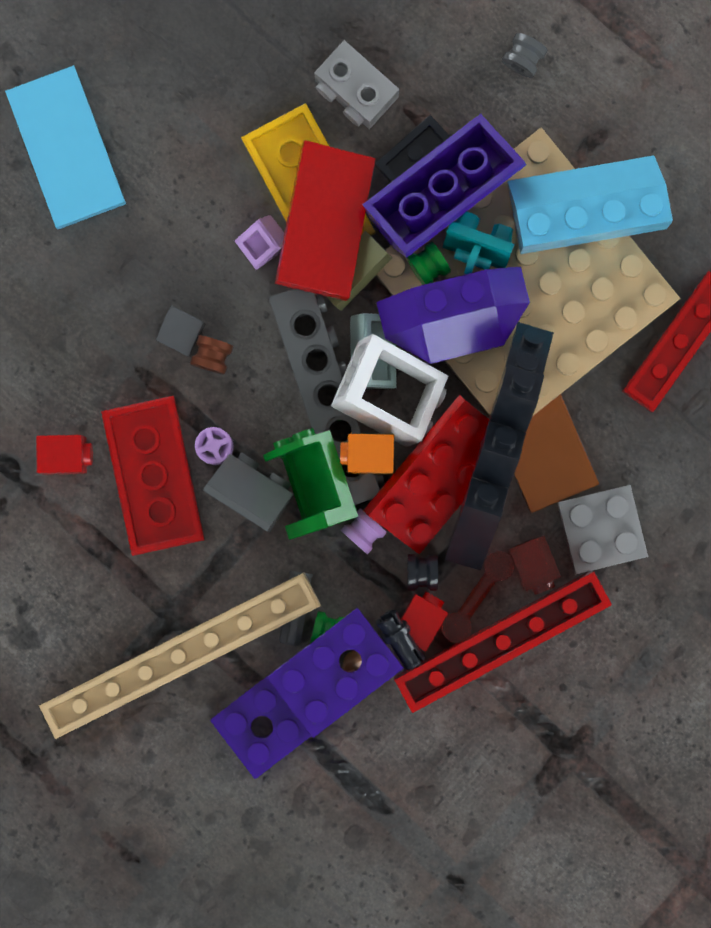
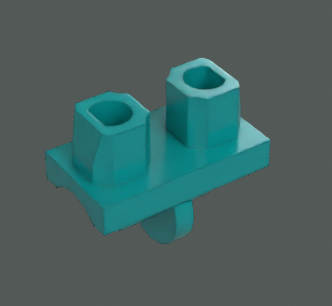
(477, 247)

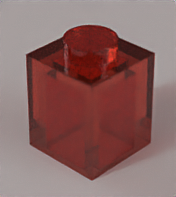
(534, 565)

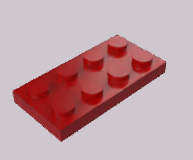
(432, 478)

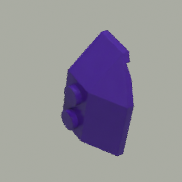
(456, 314)

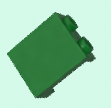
(315, 481)

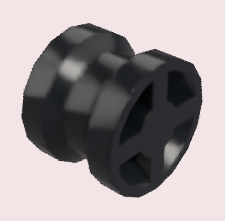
(422, 572)

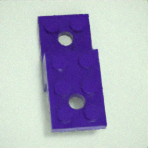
(306, 693)

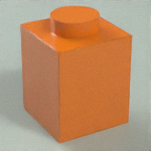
(368, 453)

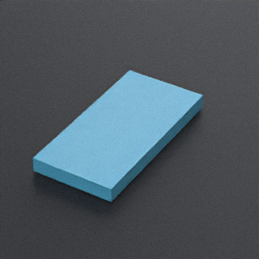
(65, 147)

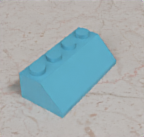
(589, 204)

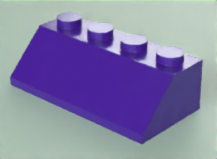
(443, 186)

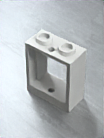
(357, 375)

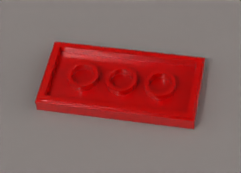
(325, 220)
(153, 475)

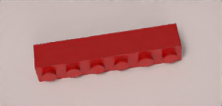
(502, 641)

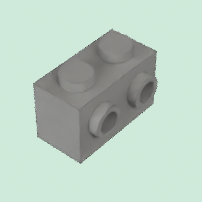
(355, 85)

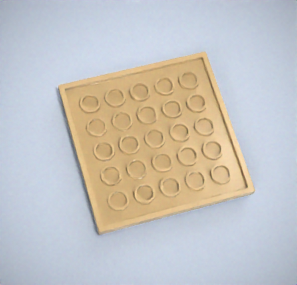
(583, 293)

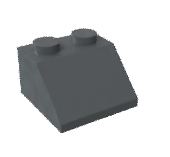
(250, 492)

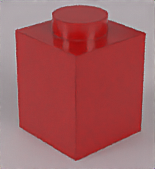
(63, 454)
(424, 618)

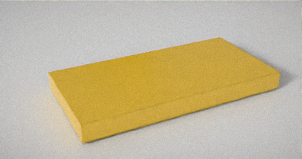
(277, 150)

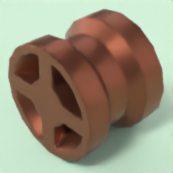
(211, 354)

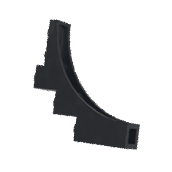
(500, 446)

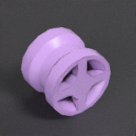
(206, 442)
(363, 531)

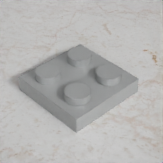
(602, 529)

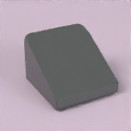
(180, 331)

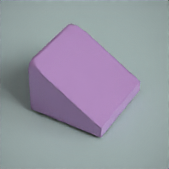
(261, 241)

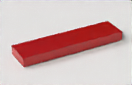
(673, 349)

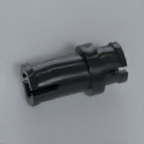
(398, 636)

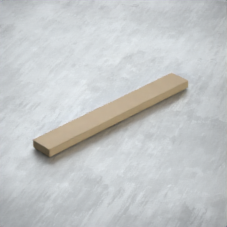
(180, 655)

